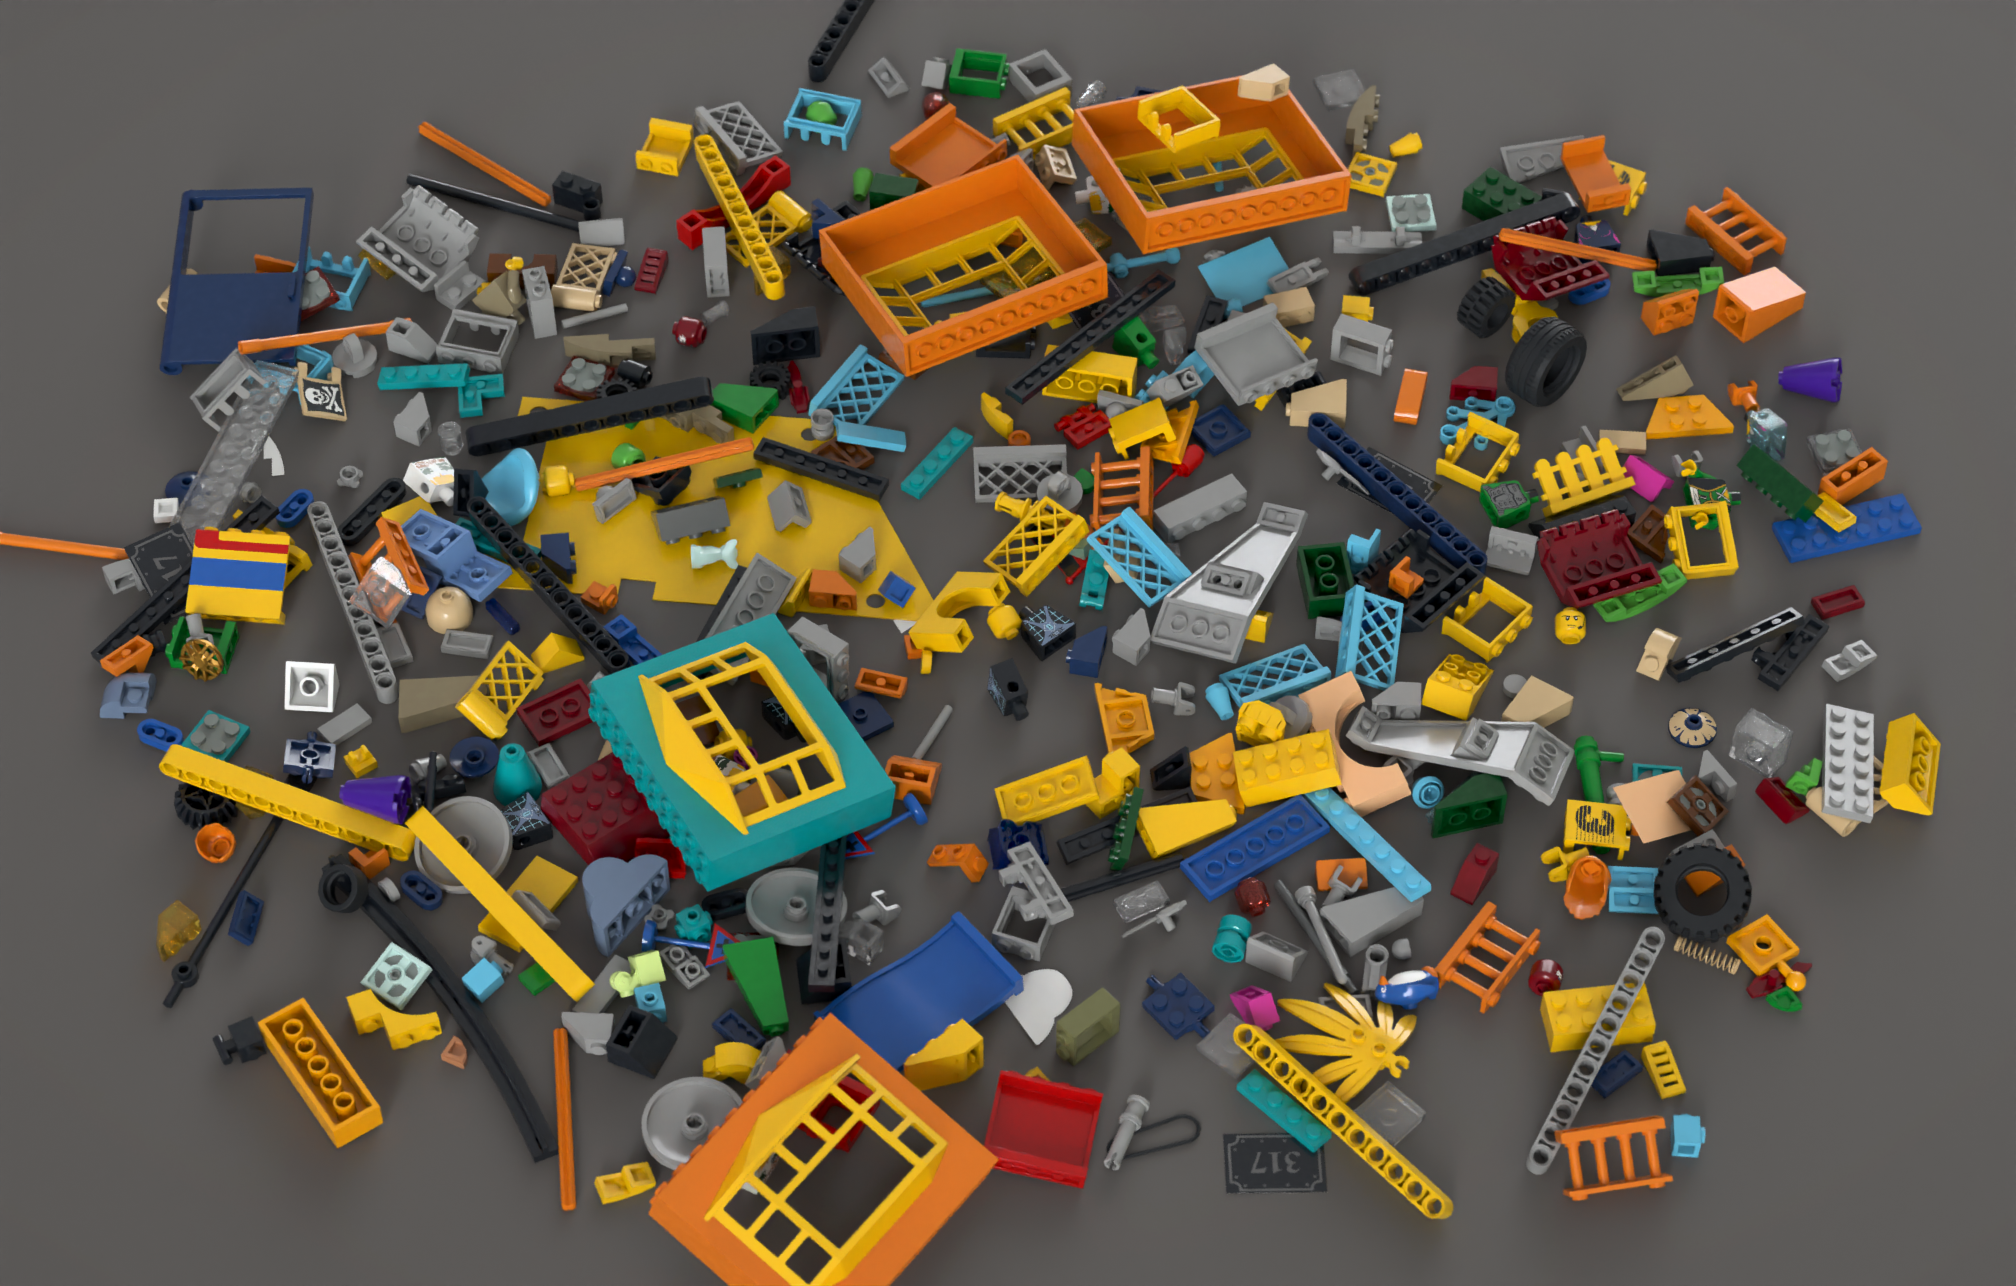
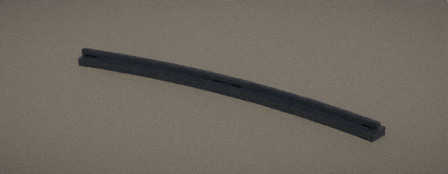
(469, 1018)

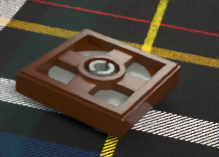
(1697, 806)

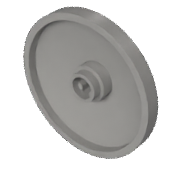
(479, 829)
(784, 905)
(684, 1116)

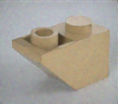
(1264, 84)

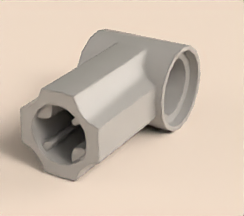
(1374, 970)

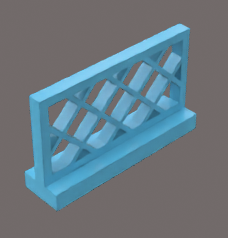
(843, 377)
(1151, 549)
(1352, 631)
(1299, 684)

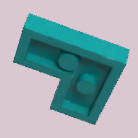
(479, 388)

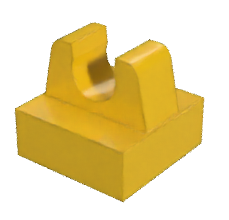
(360, 761)

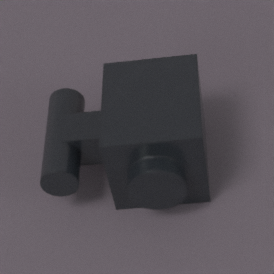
(244, 1040)

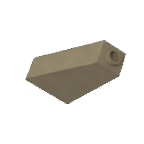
(432, 700)

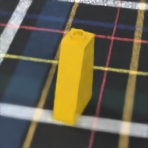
(1180, 825)

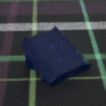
(1010, 835)

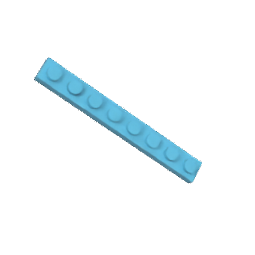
(1369, 843)

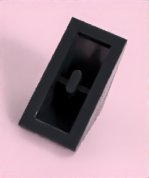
(466, 486)
(1172, 772)

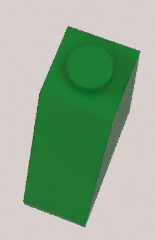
(745, 405)

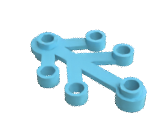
(1501, 408)

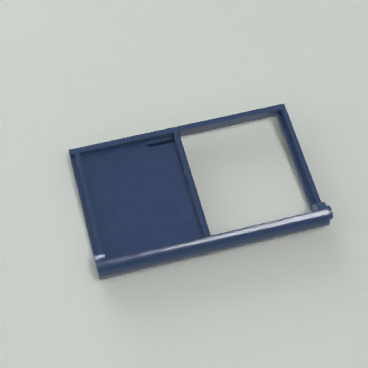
(218, 310)

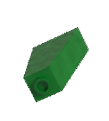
(759, 980)

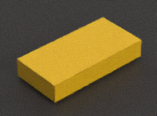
(1834, 513)

